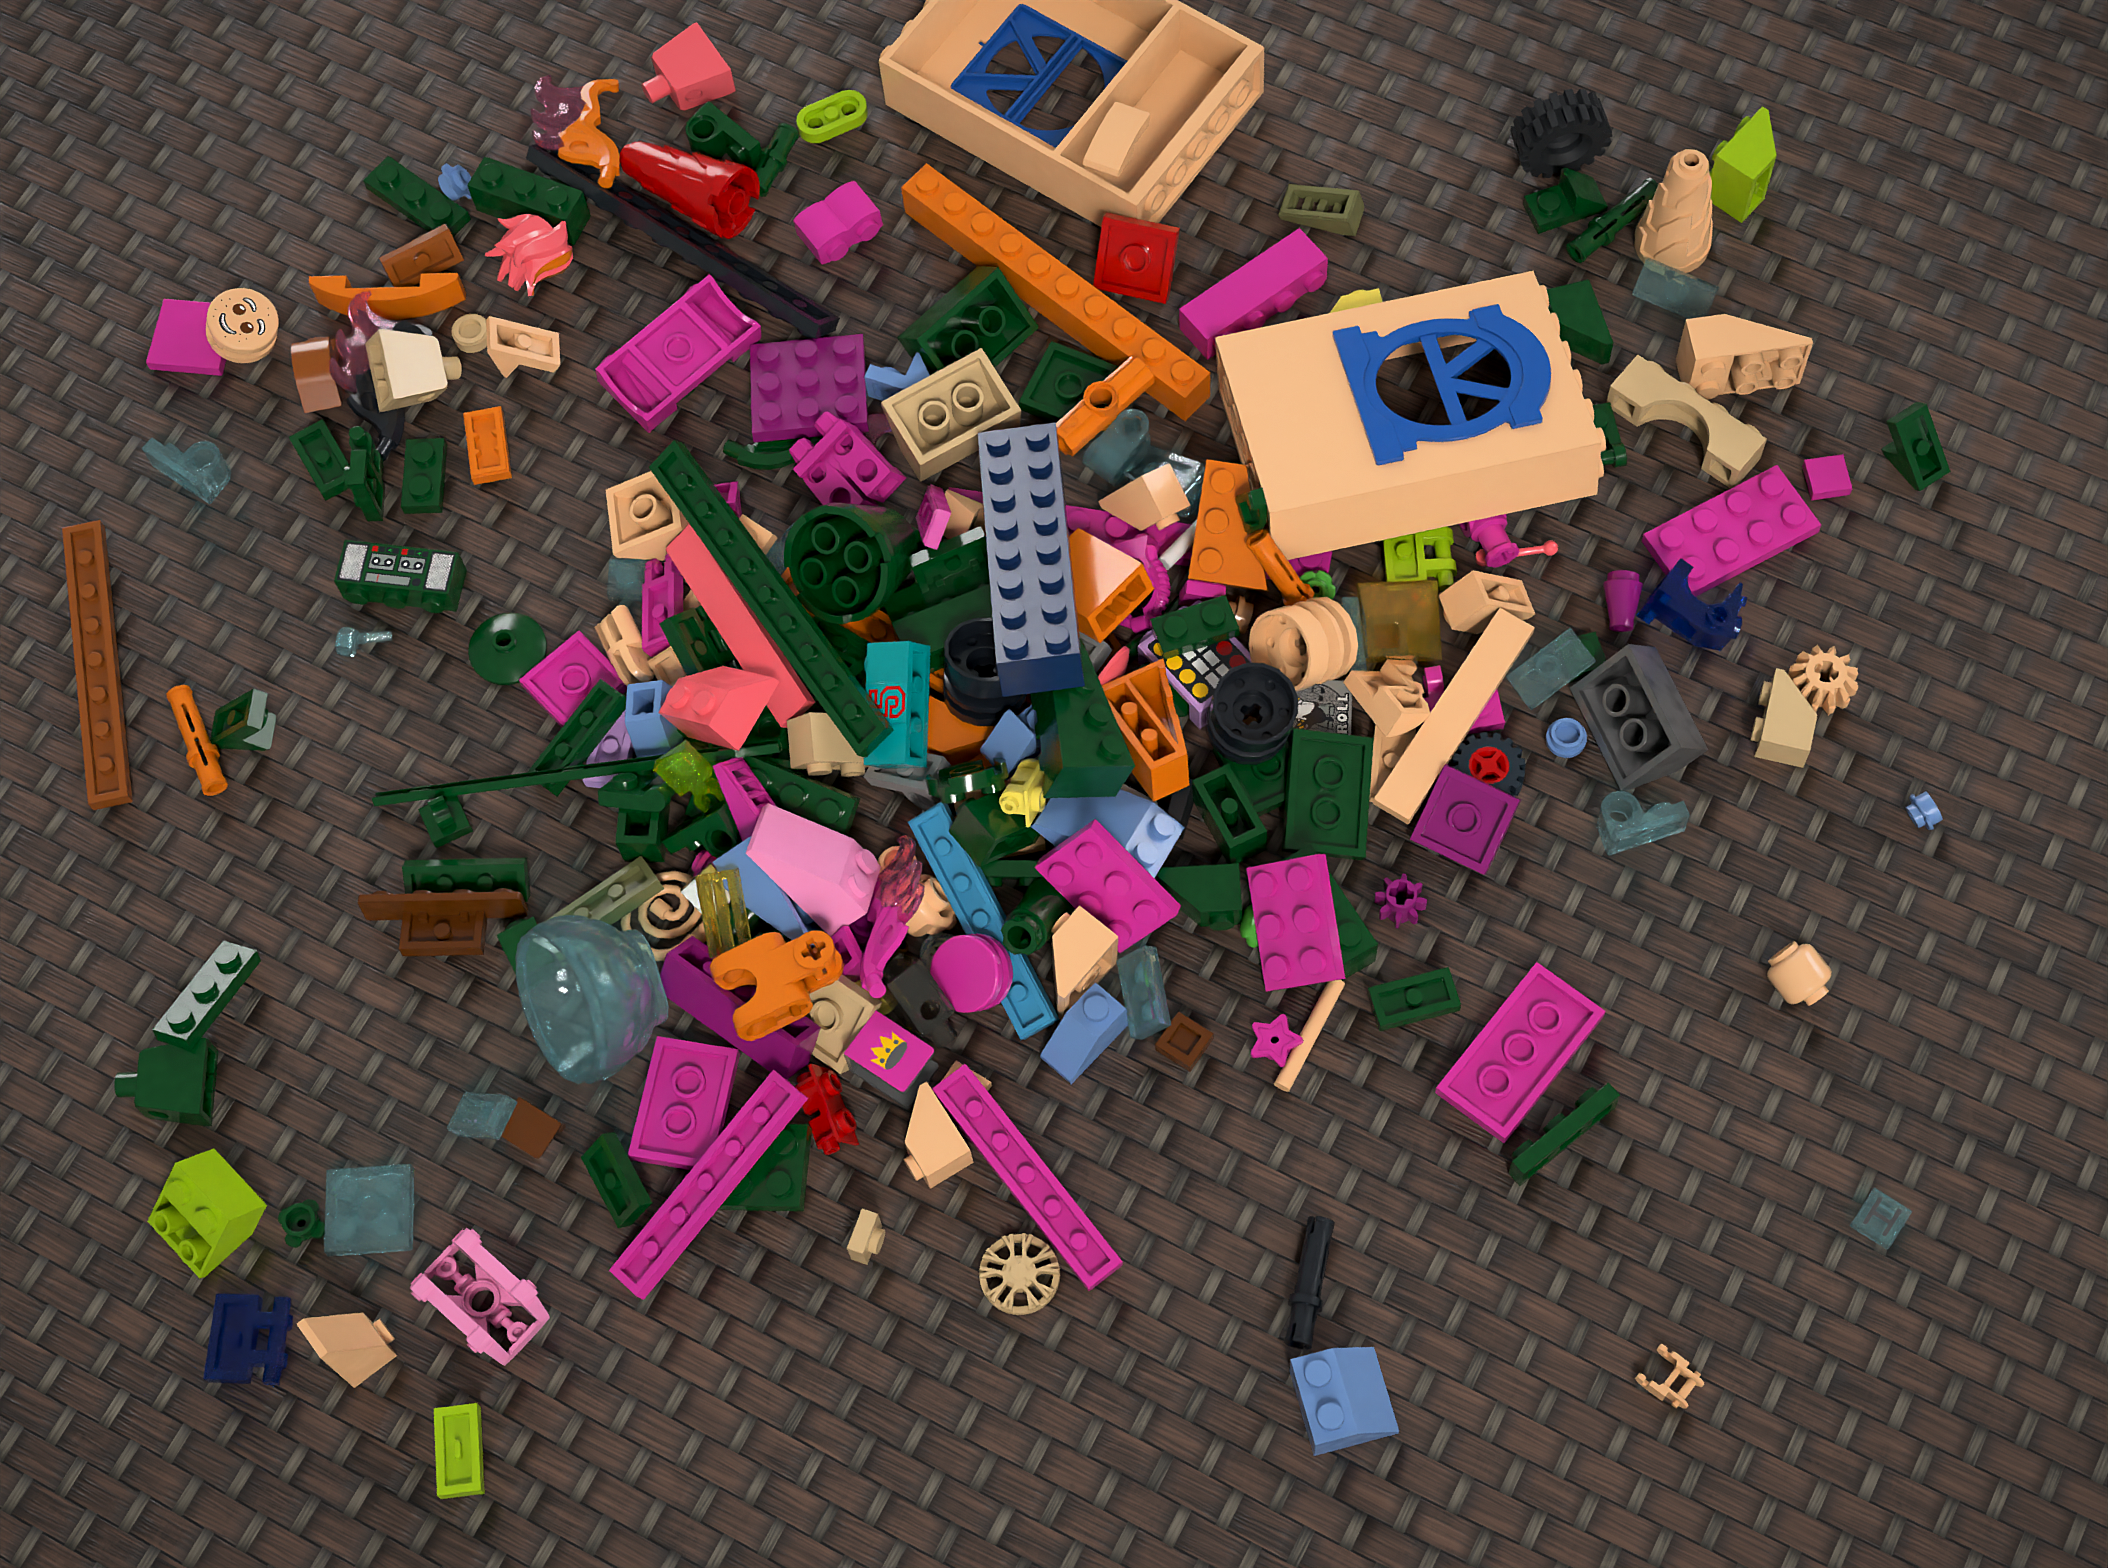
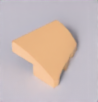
(1390, 696)

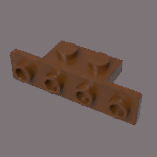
(443, 921)

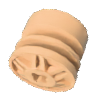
(1306, 641)

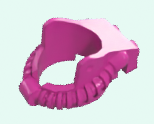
(1146, 550)

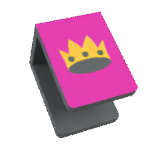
(891, 1059)

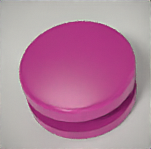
(972, 972)

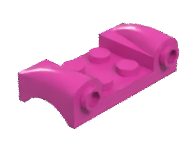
(677, 353)

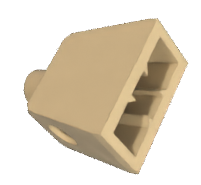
(408, 368)

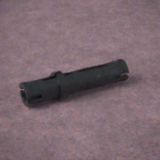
(1306, 1300)

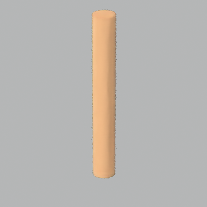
(1309, 1034)

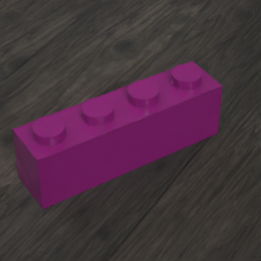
(691, 987)

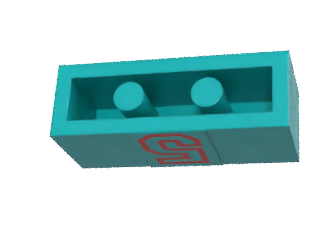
(900, 689)

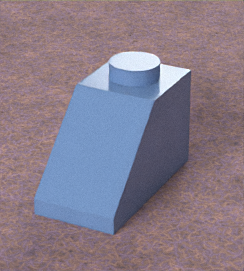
(1084, 1033)

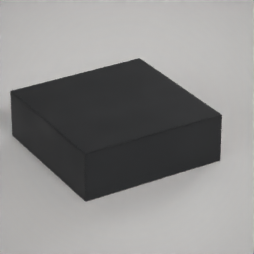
(1181, 806)

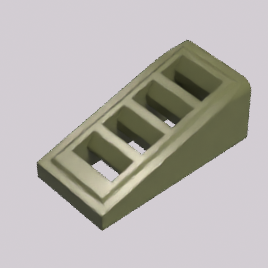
(1335, 222)

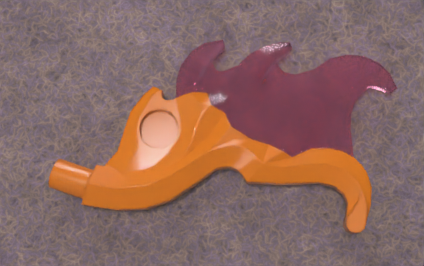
(572, 123)

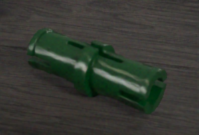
(774, 156)

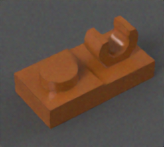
(423, 255)

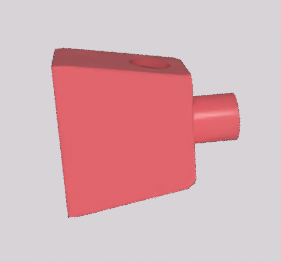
(689, 71)

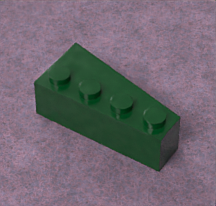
(1080, 740)

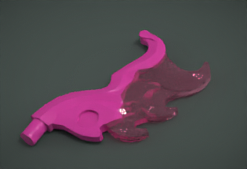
(891, 907)

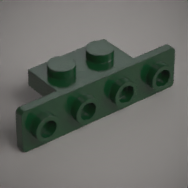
(942, 573)

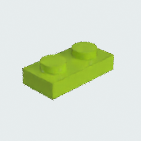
(459, 1451)

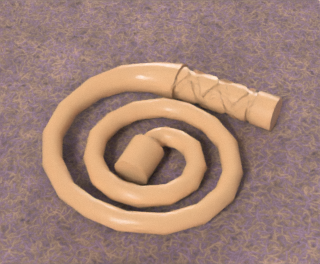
(664, 911)

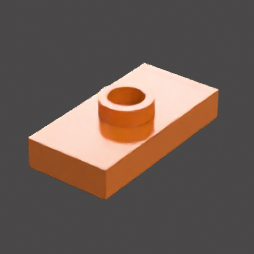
(487, 445)

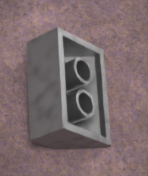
(1638, 717)

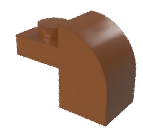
(312, 373)

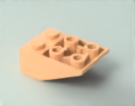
(1739, 356)

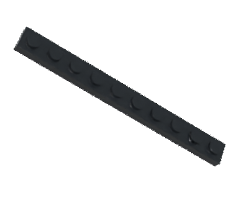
(690, 244)

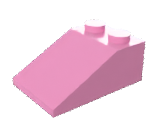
(815, 867)

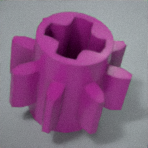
(1404, 889)

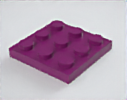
(803, 380)

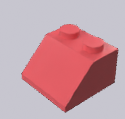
(718, 704)

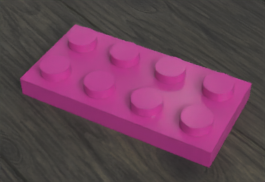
(1734, 530)
(1520, 1052)

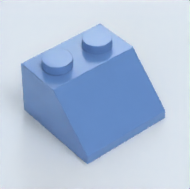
(1342, 1398)

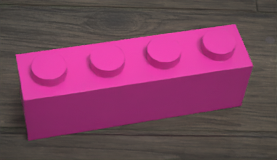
(1254, 292)

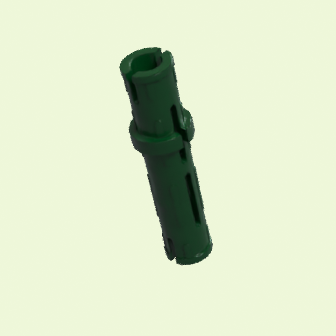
(1585, 245)

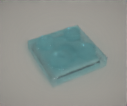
(369, 1210)

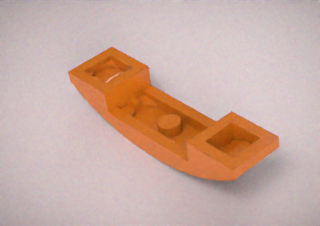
(433, 295)

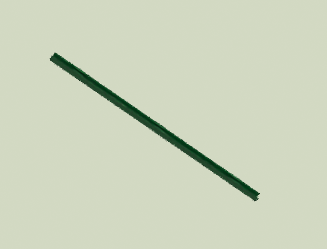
(562, 774)

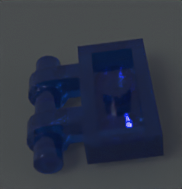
(235, 1336)

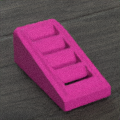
(742, 793)

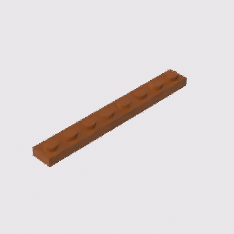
(97, 665)

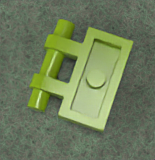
(1406, 557)

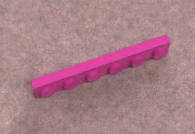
(1027, 1177)
(708, 1185)

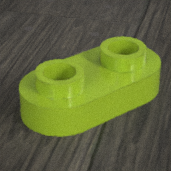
(831, 116)

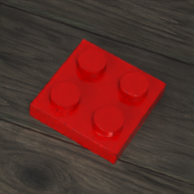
(1136, 257)

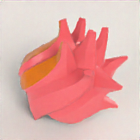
(531, 251)

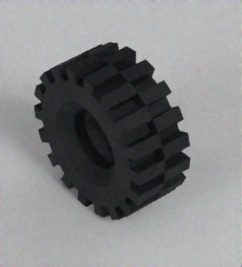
(1561, 133)

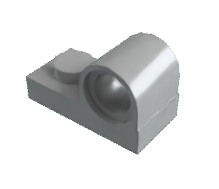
(909, 780)

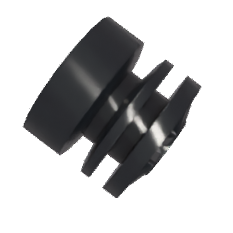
(972, 676)
(1255, 692)

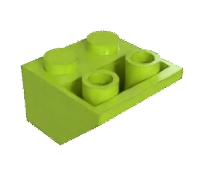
(1744, 166)
(205, 1211)

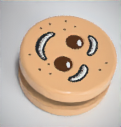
(242, 325)

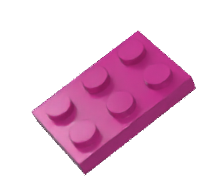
(1108, 883)
(1295, 922)
(683, 1102)

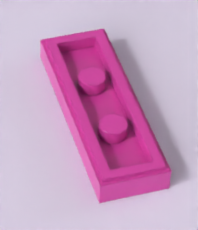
(933, 516)

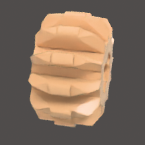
(1839, 679)

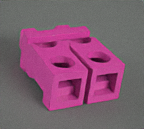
(844, 465)

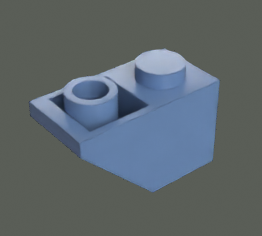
(647, 728)

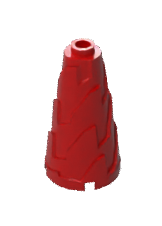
(696, 185)

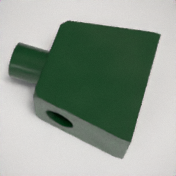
(173, 1083)

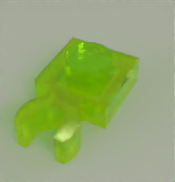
(688, 771)

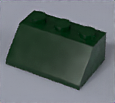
(971, 316)

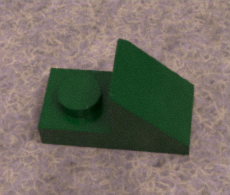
(1565, 203)
(1916, 447)
(244, 723)

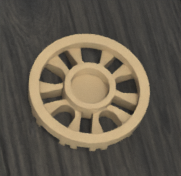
(1019, 1274)

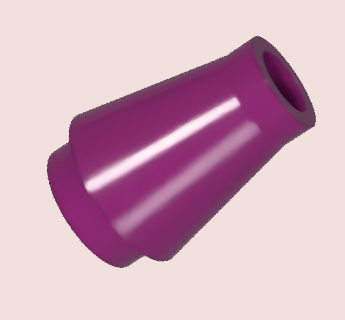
(1622, 598)

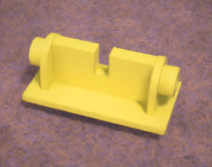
(1025, 792)

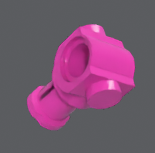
(1493, 539)

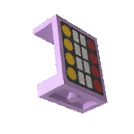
(1197, 671)

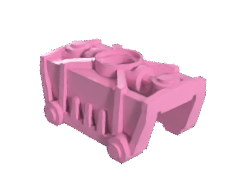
(489, 1276)

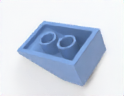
(1132, 820)
(764, 895)

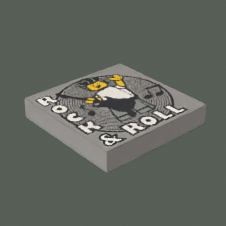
(1325, 708)

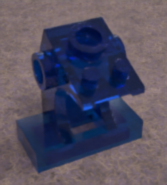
(1689, 617)

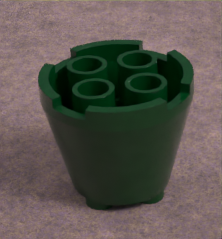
(849, 559)

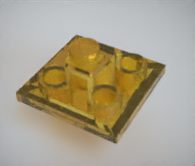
(1400, 620)

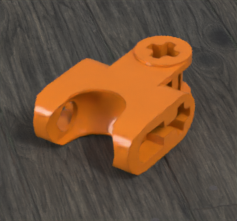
(782, 975)

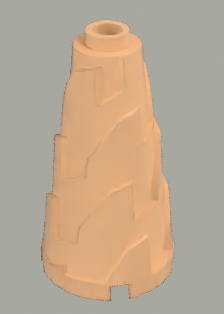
(1679, 217)

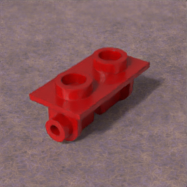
(836, 1121)

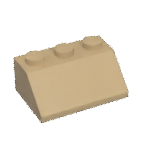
(942, 414)

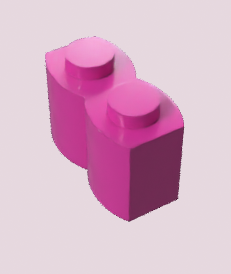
(838, 222)

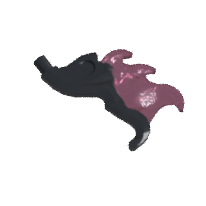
(357, 374)

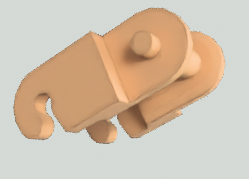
(1663, 1390)

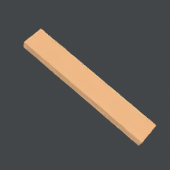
(1453, 716)

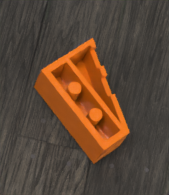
(1220, 536)
(1150, 729)

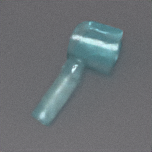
(349, 638)

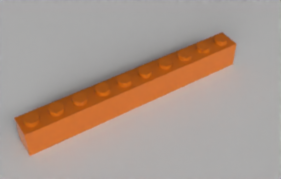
(1054, 289)

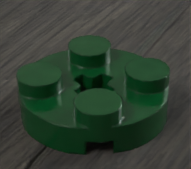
(967, 777)

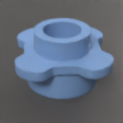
(454, 182)

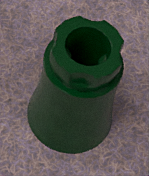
(1033, 918)

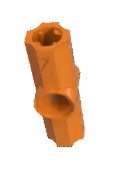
(1117, 391)

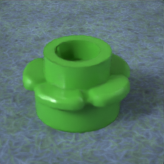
(1322, 580)

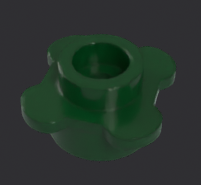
(290, 1218)

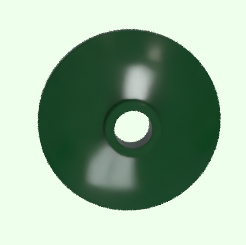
(511, 662)

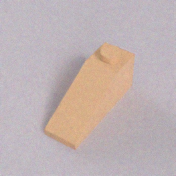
(350, 1344)

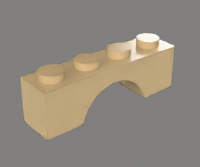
(1650, 394)

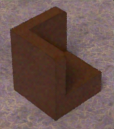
(531, 1128)

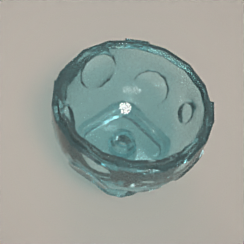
(589, 995)

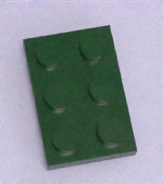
(1328, 793)

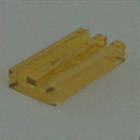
(709, 913)

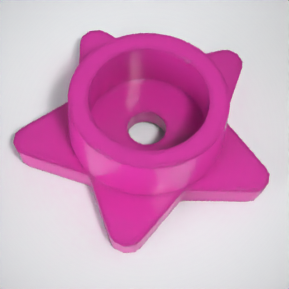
(1274, 1051)

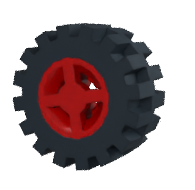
(1489, 757)

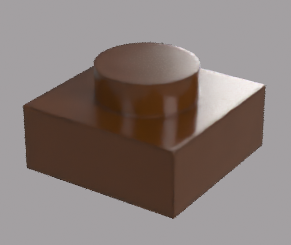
(1184, 1041)

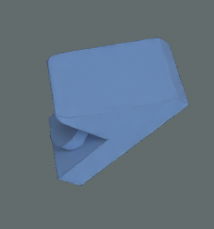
(887, 381)
(1013, 739)

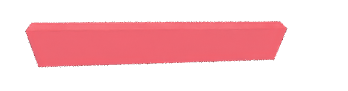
(739, 625)

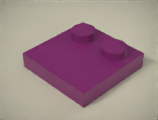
(1465, 819)

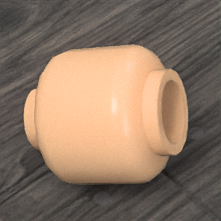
(1799, 974)

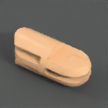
(624, 646)

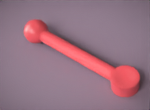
(1548, 548)

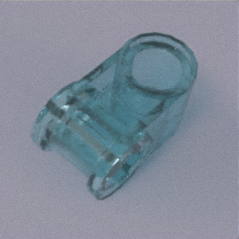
(1115, 448)

